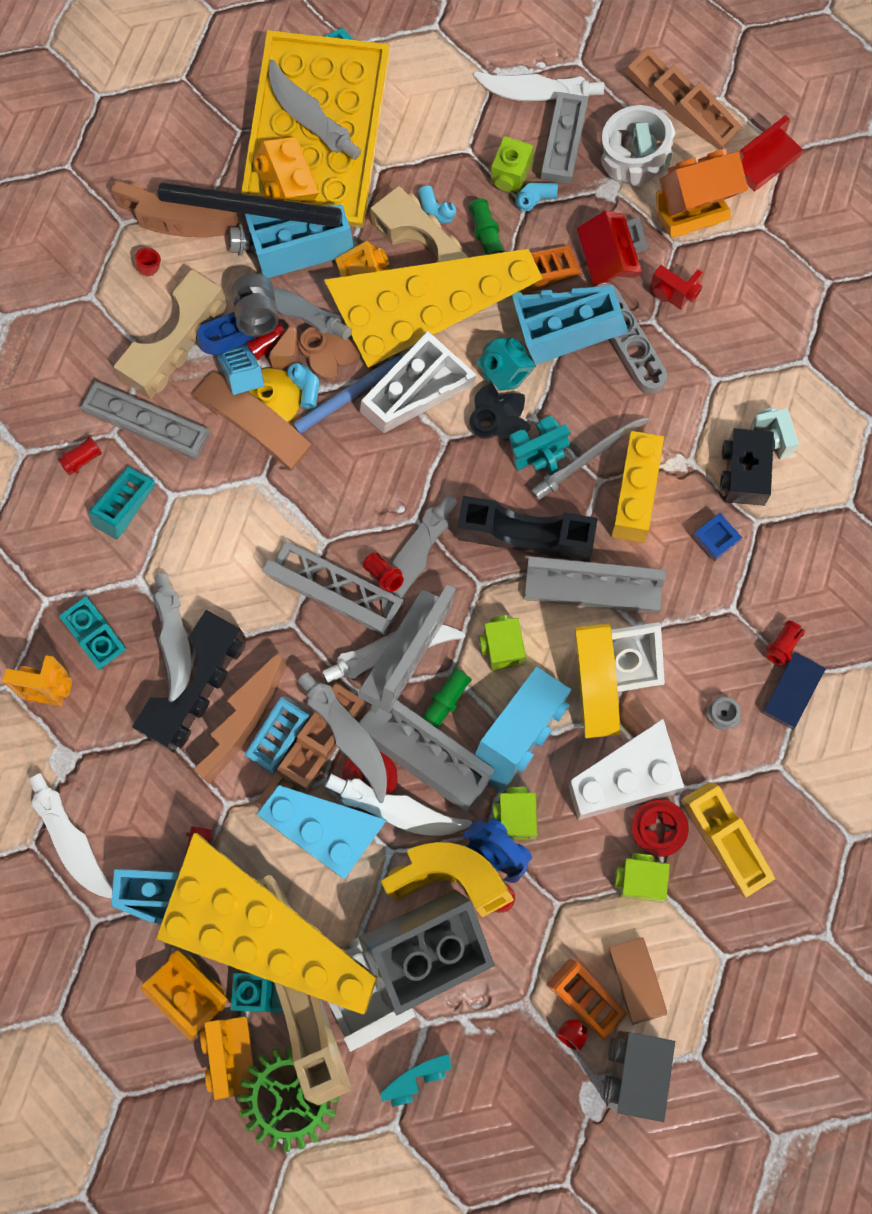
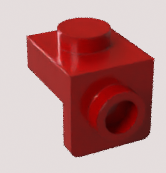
(674, 289)

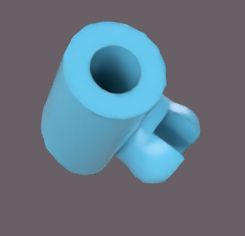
(533, 193)
(443, 212)
(307, 383)

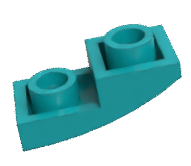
(92, 633)
(254, 994)
(406, 1085)

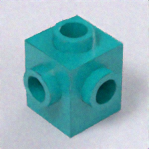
(505, 363)

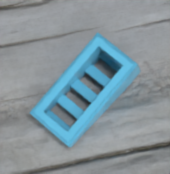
(241, 369)
(276, 714)

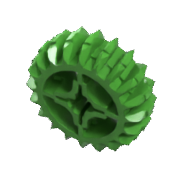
(267, 1127)

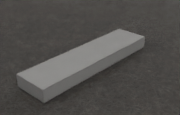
(145, 420)

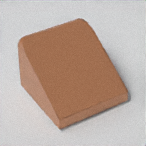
(286, 350)

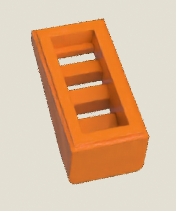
(552, 277)
(564, 976)

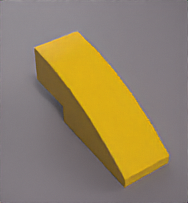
(597, 680)
(728, 838)

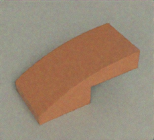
(638, 981)

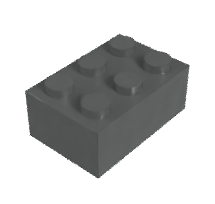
(426, 951)
(639, 1075)

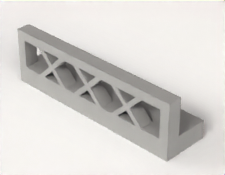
(594, 585)
(326, 596)
(406, 648)
(423, 754)

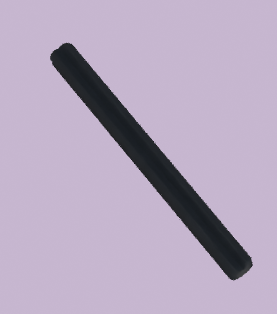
(250, 204)

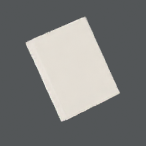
(638, 656)

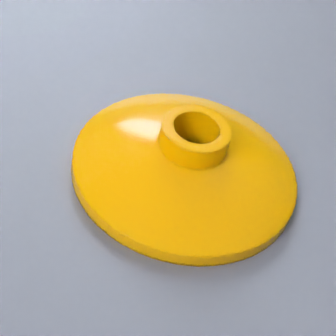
(285, 396)

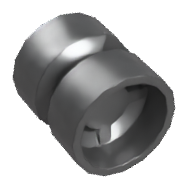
(254, 305)

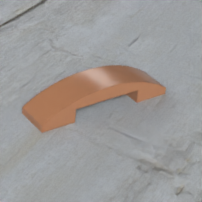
(254, 419)

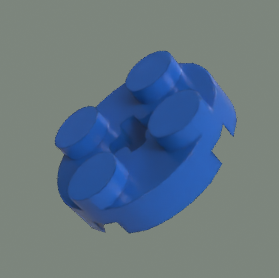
(498, 848)

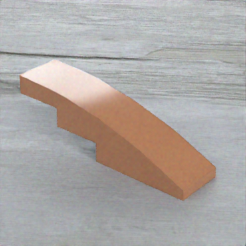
(680, 98)
(249, 706)
(312, 750)

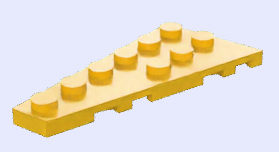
(400, 305)
(245, 926)

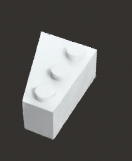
(416, 384)
(629, 776)

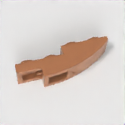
(172, 217)

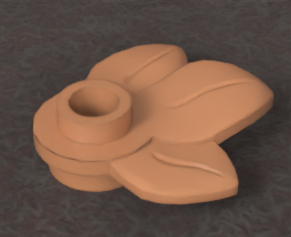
(330, 354)

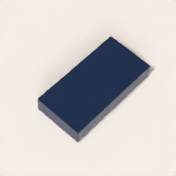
(793, 691)

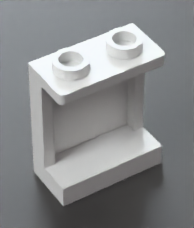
(377, 1020)

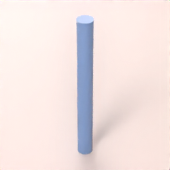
(346, 395)

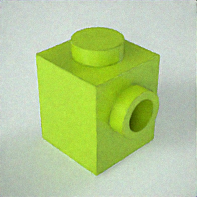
(511, 165)
(503, 643)
(517, 813)
(642, 879)

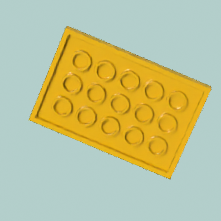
(350, 88)

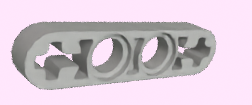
(637, 337)

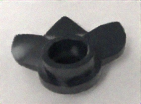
(501, 411)

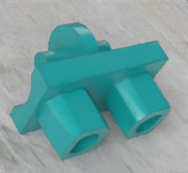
(542, 450)

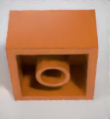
(703, 183)

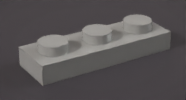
(564, 138)

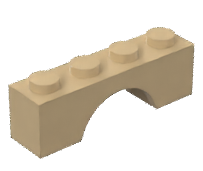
(402, 220)
(151, 364)

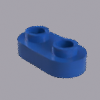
(221, 335)

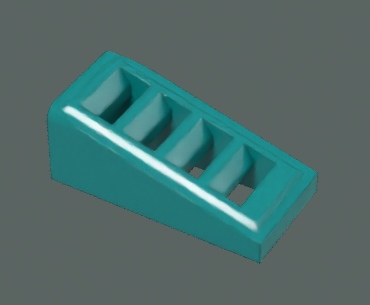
(111, 520)

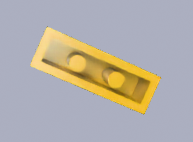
(637, 487)

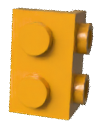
(285, 170)
(690, 220)
(185, 994)
(229, 1056)

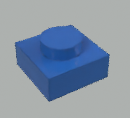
(717, 536)

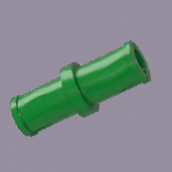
(486, 228)
(445, 699)

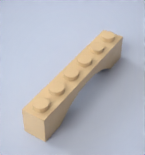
(311, 1036)

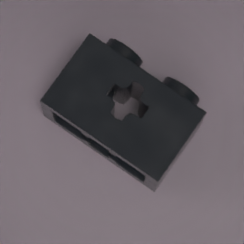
(756, 451)

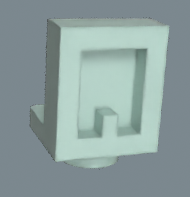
(645, 144)
(781, 424)

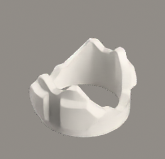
(636, 170)

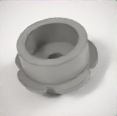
(238, 239)
(730, 706)

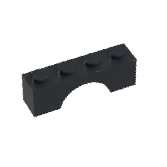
(558, 536)
(215, 645)

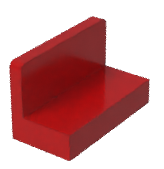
(769, 154)
(608, 247)

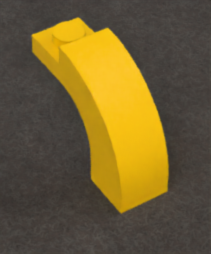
(450, 863)

